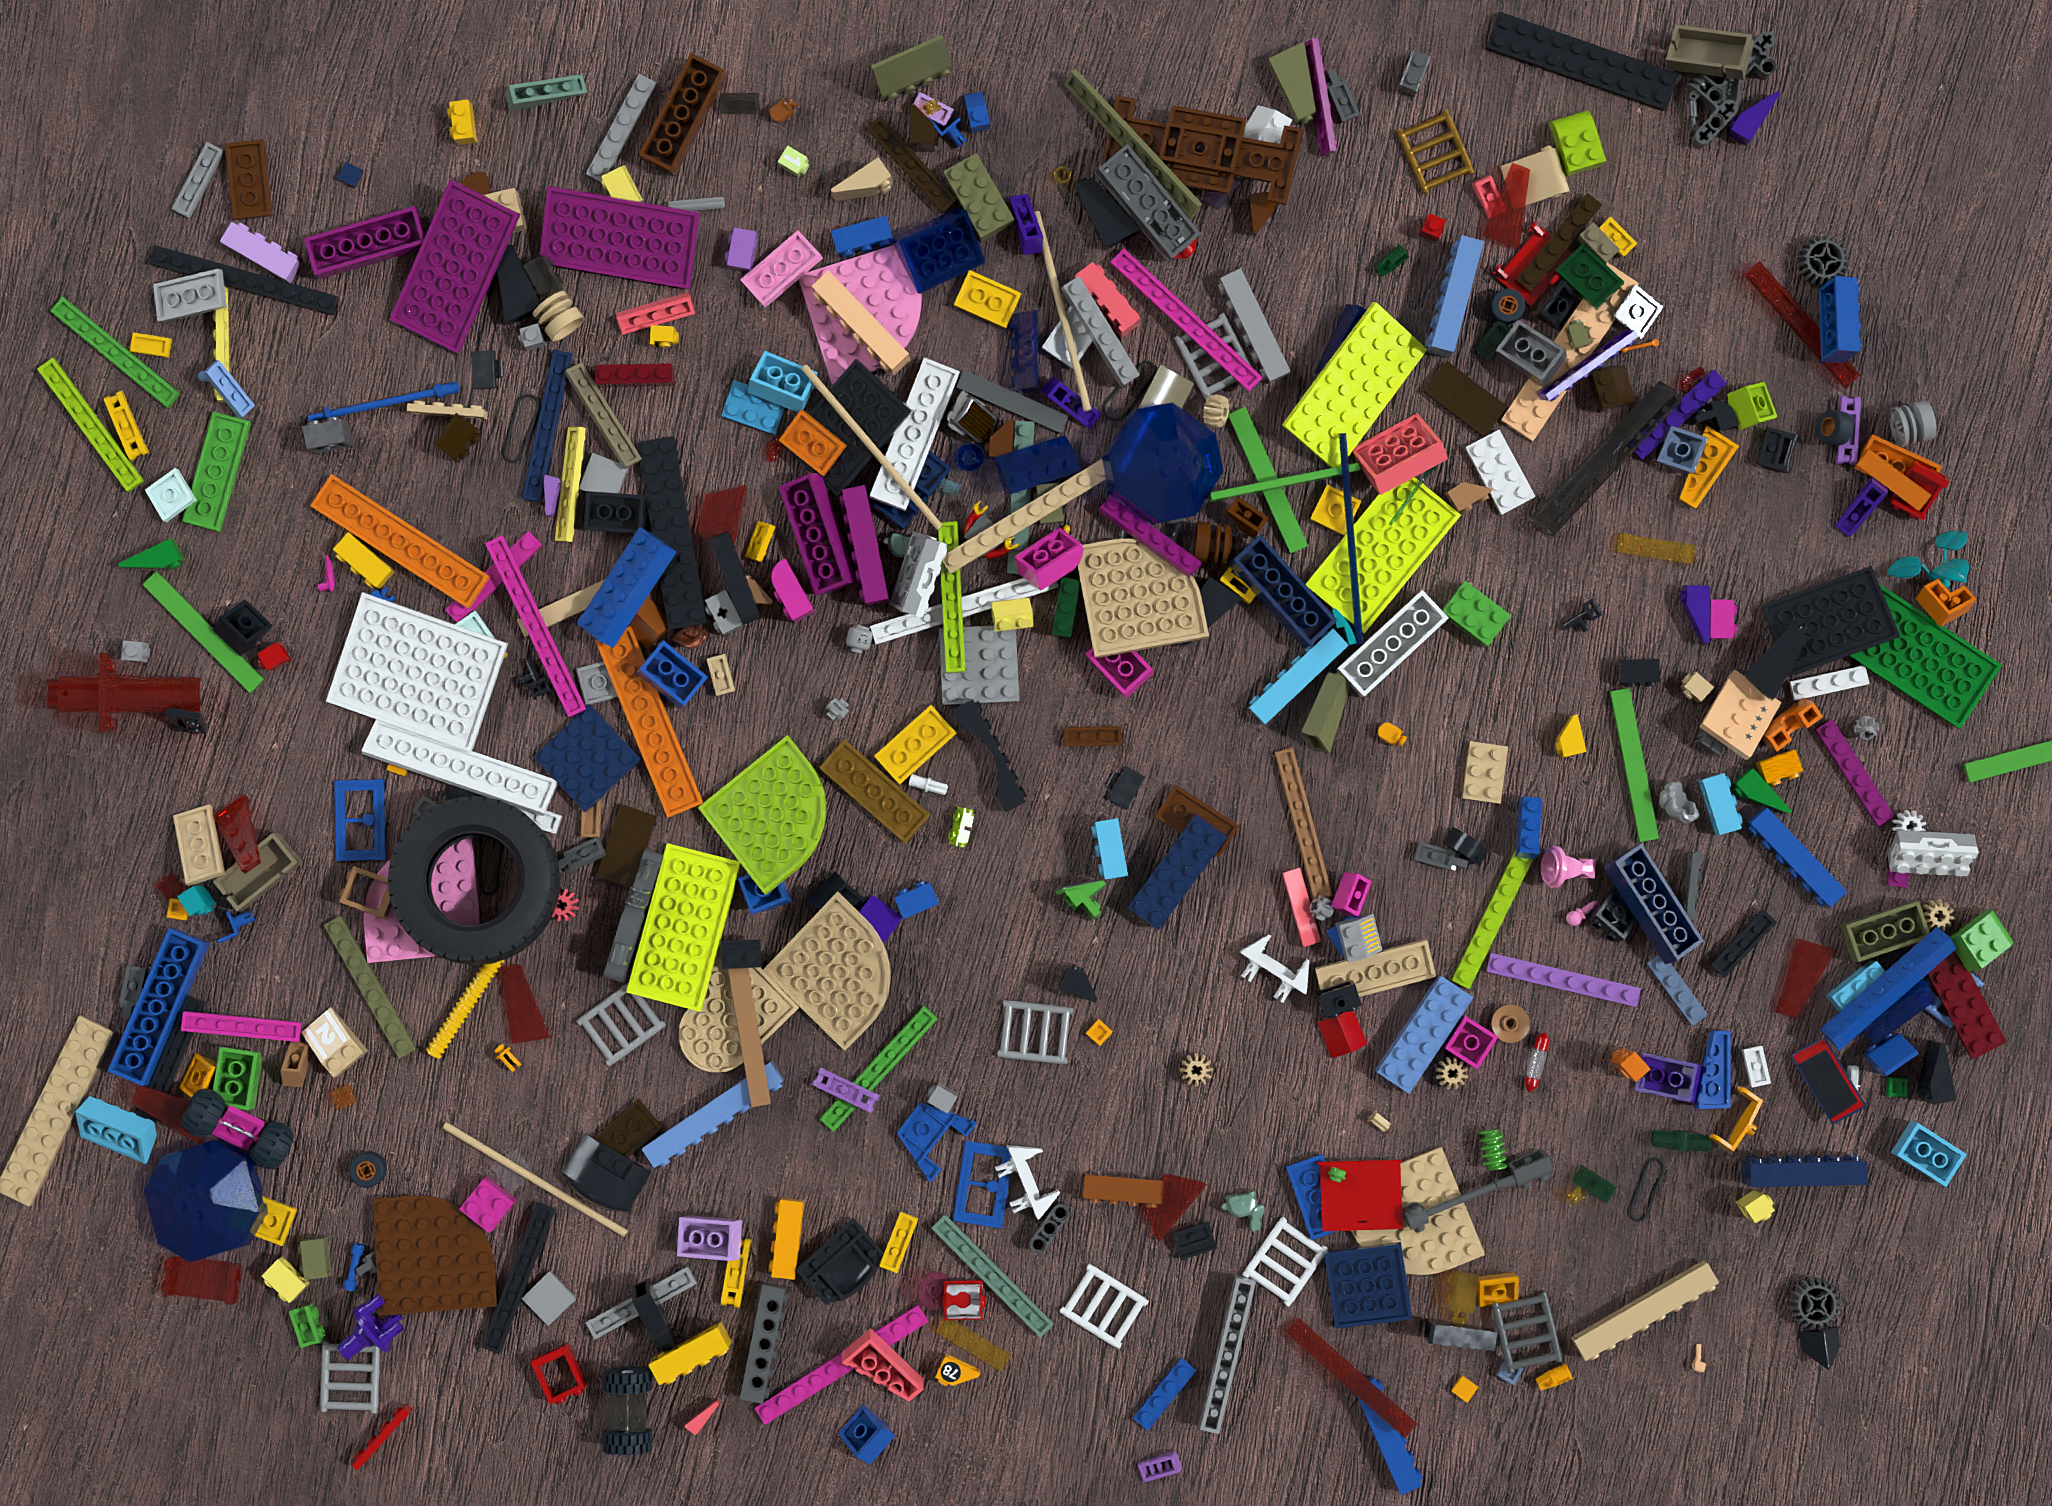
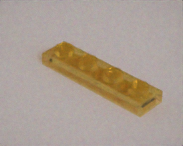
(1655, 548)
(973, 1343)

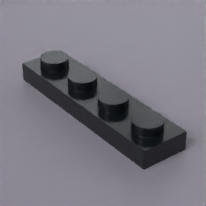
(1743, 943)

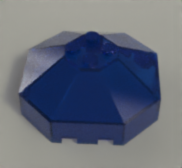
(1162, 463)
(205, 1200)

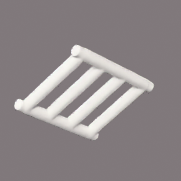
(1299, 1282)
(1099, 1331)

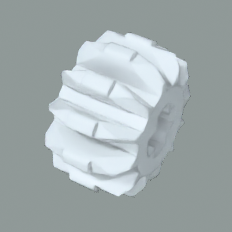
(1909, 818)

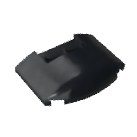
(604, 1175)
(841, 1264)

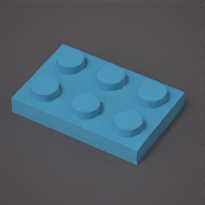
(752, 410)

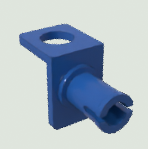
(952, 132)
(237, 922)

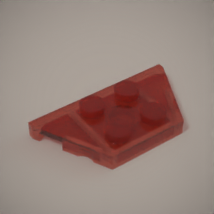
(722, 512)
(1176, 1198)

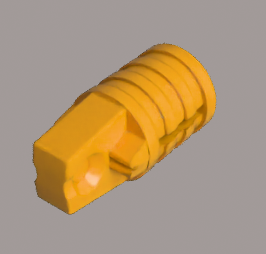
(1554, 1377)

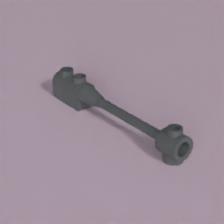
(1521, 1173)

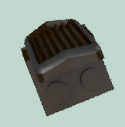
(970, 418)

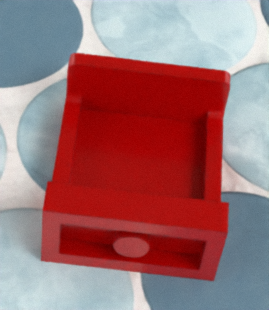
(1927, 479)

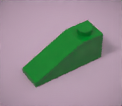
(161, 556)
(1754, 788)

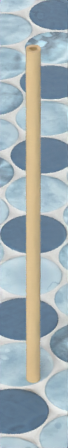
(1063, 318)
(872, 447)
(535, 1179)

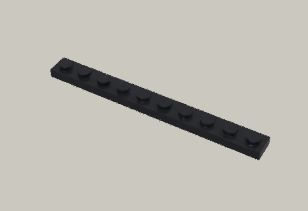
(246, 280)

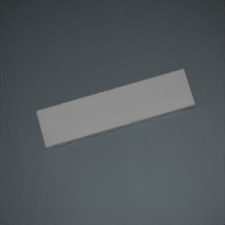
(198, 180)

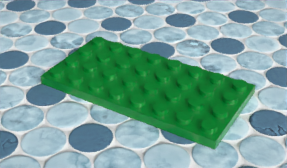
(1930, 663)

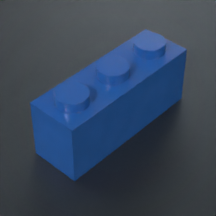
(862, 236)
(1528, 827)

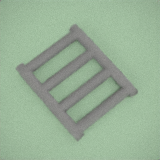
(1190, 357)
(1028, 1008)
(626, 1047)
(326, 1385)

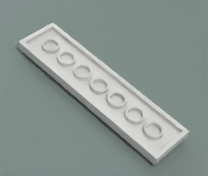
(915, 435)

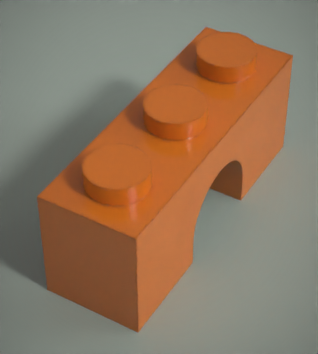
(1801, 714)
(1629, 1064)

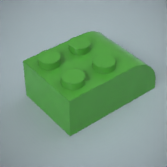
(1981, 941)
(238, 1077)

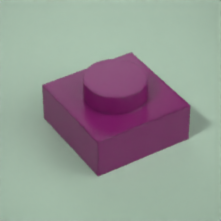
(1897, 879)

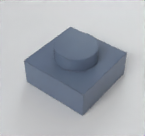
(1511, 1378)

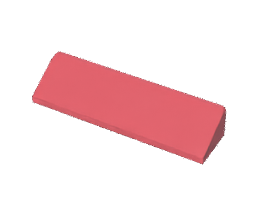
(655, 313)
(1301, 907)

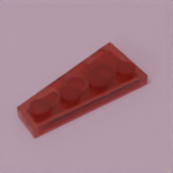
(1508, 213)
(522, 1009)
(164, 1107)

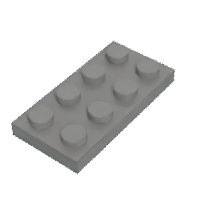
(190, 295)

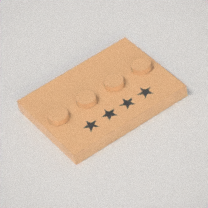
(1739, 715)

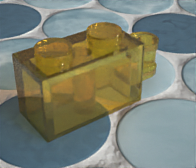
(1462, 1294)

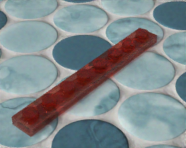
(1797, 320)
(1351, 1378)

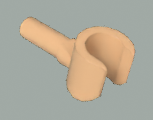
(1697, 1365)

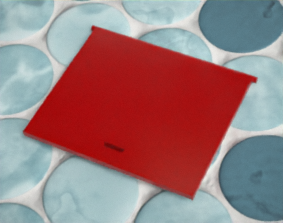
(1367, 1194)

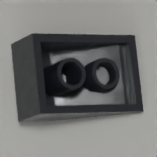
(1935, 1077)

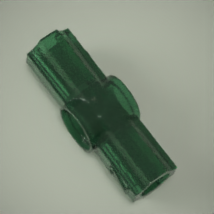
(1681, 1140)

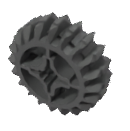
(1826, 246)
(1809, 1308)

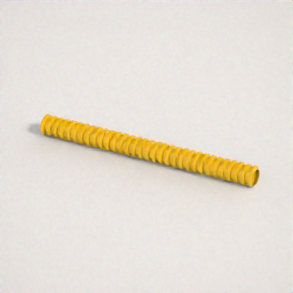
(462, 1009)

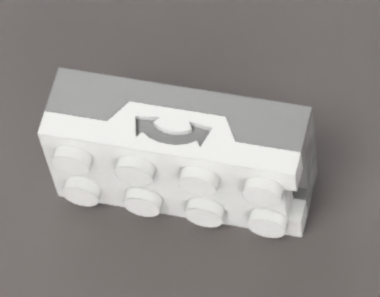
(918, 574)
(1932, 853)

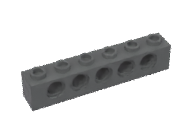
(750, 1391)

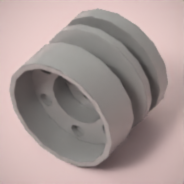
(1913, 423)

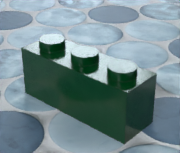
(1065, 608)

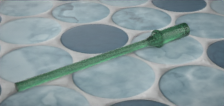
(1411, 494)

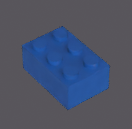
(672, 675)

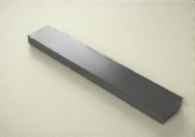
(1012, 401)

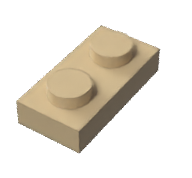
(721, 675)

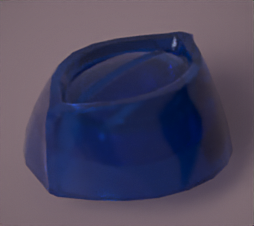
(969, 457)

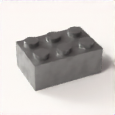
(1531, 353)

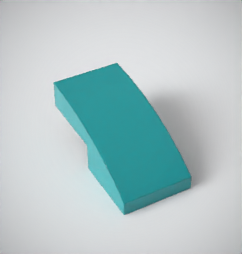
(1342, 623)

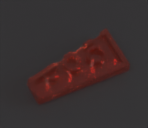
(239, 833)
(1803, 973)

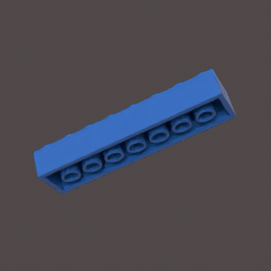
(158, 1006)

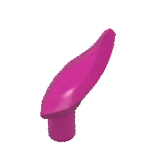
(329, 575)

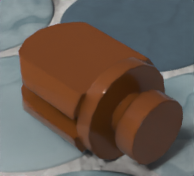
(783, 110)

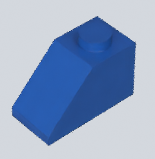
(977, 112)

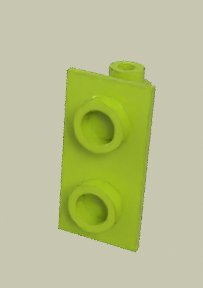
(957, 835)

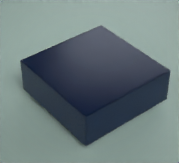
(350, 174)

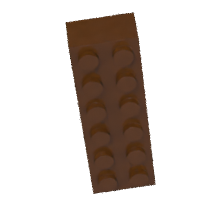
(682, 114)

